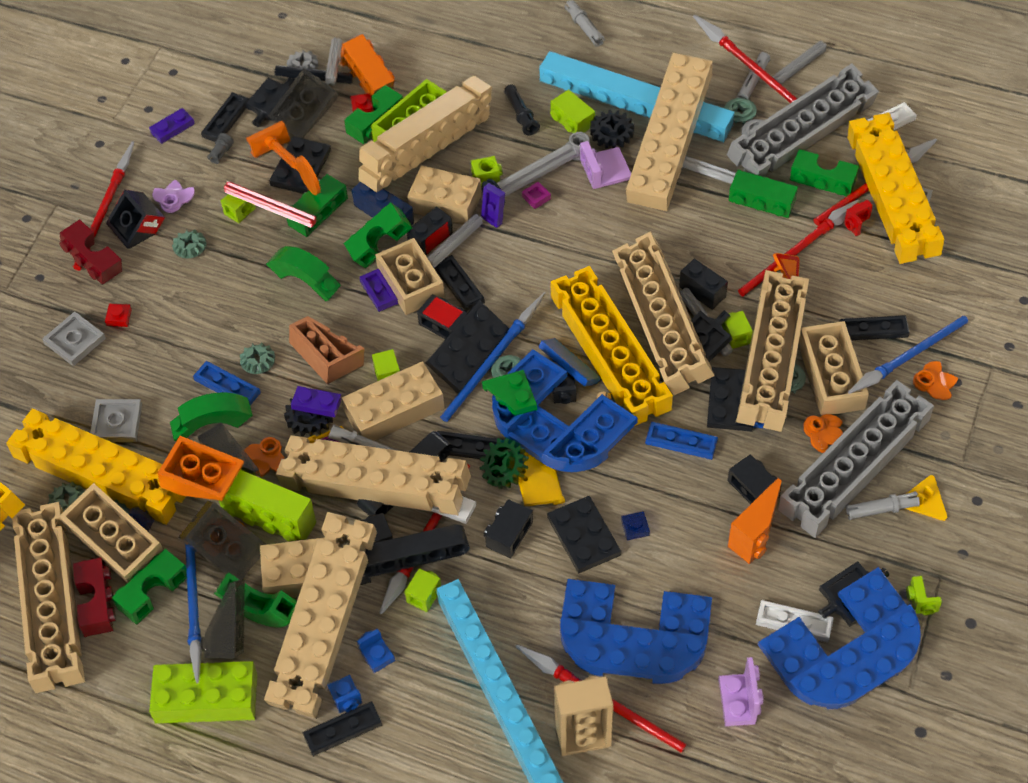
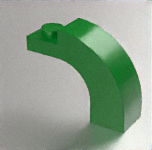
(305, 266)
(210, 409)
(262, 608)

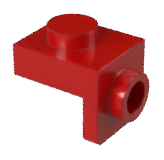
(856, 215)

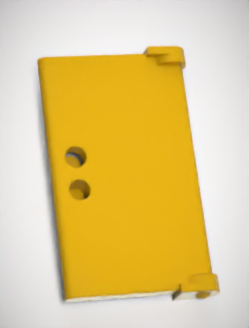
(539, 484)

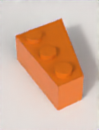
(366, 65)

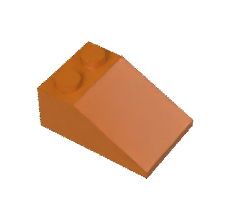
(198, 470)
(752, 527)

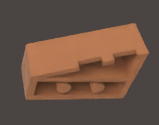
(323, 350)

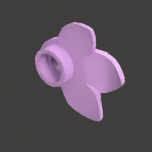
(172, 196)

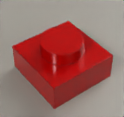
(362, 102)
(118, 315)

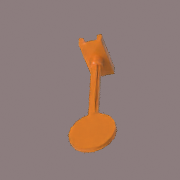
(273, 139)

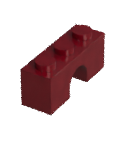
(99, 264)
(97, 614)

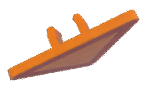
(787, 264)

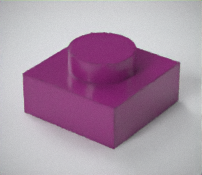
(536, 195)

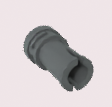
(222, 145)

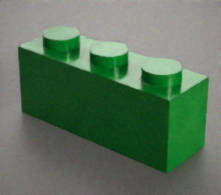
(763, 193)
(322, 205)

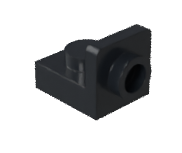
(565, 391)

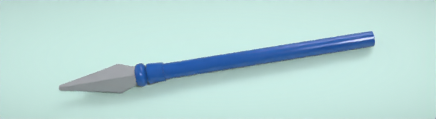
(516, 328)
(882, 371)
(194, 631)

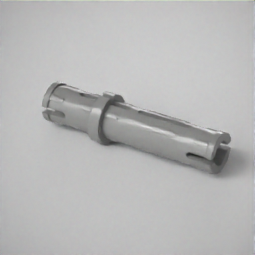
(580, 17)
(752, 78)
(345, 436)
(892, 503)

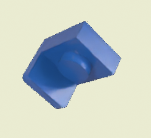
(375, 650)
(345, 694)

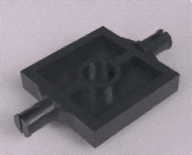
(266, 99)
(711, 333)
(837, 583)

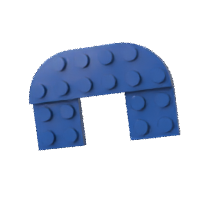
(549, 439)
(629, 650)
(861, 665)

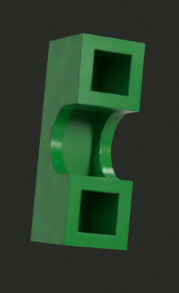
(359, 122)
(837, 180)
(363, 244)
(161, 571)

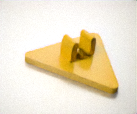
(930, 499)

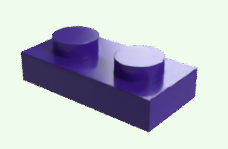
(171, 125)
(493, 205)
(378, 290)
(316, 401)

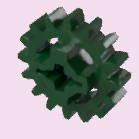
(503, 463)

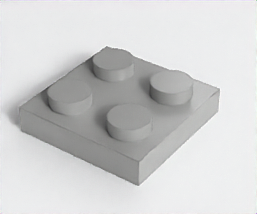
(74, 338)
(116, 419)

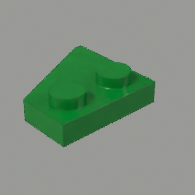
(512, 392)

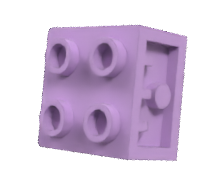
(603, 167)
(740, 696)

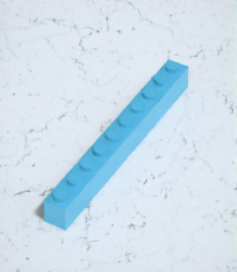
(624, 92)
(496, 685)

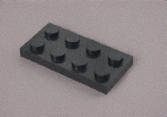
(467, 346)

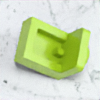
(916, 594)

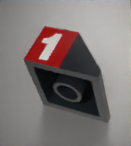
(134, 218)

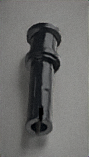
(524, 115)

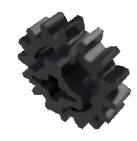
(612, 129)
(305, 421)

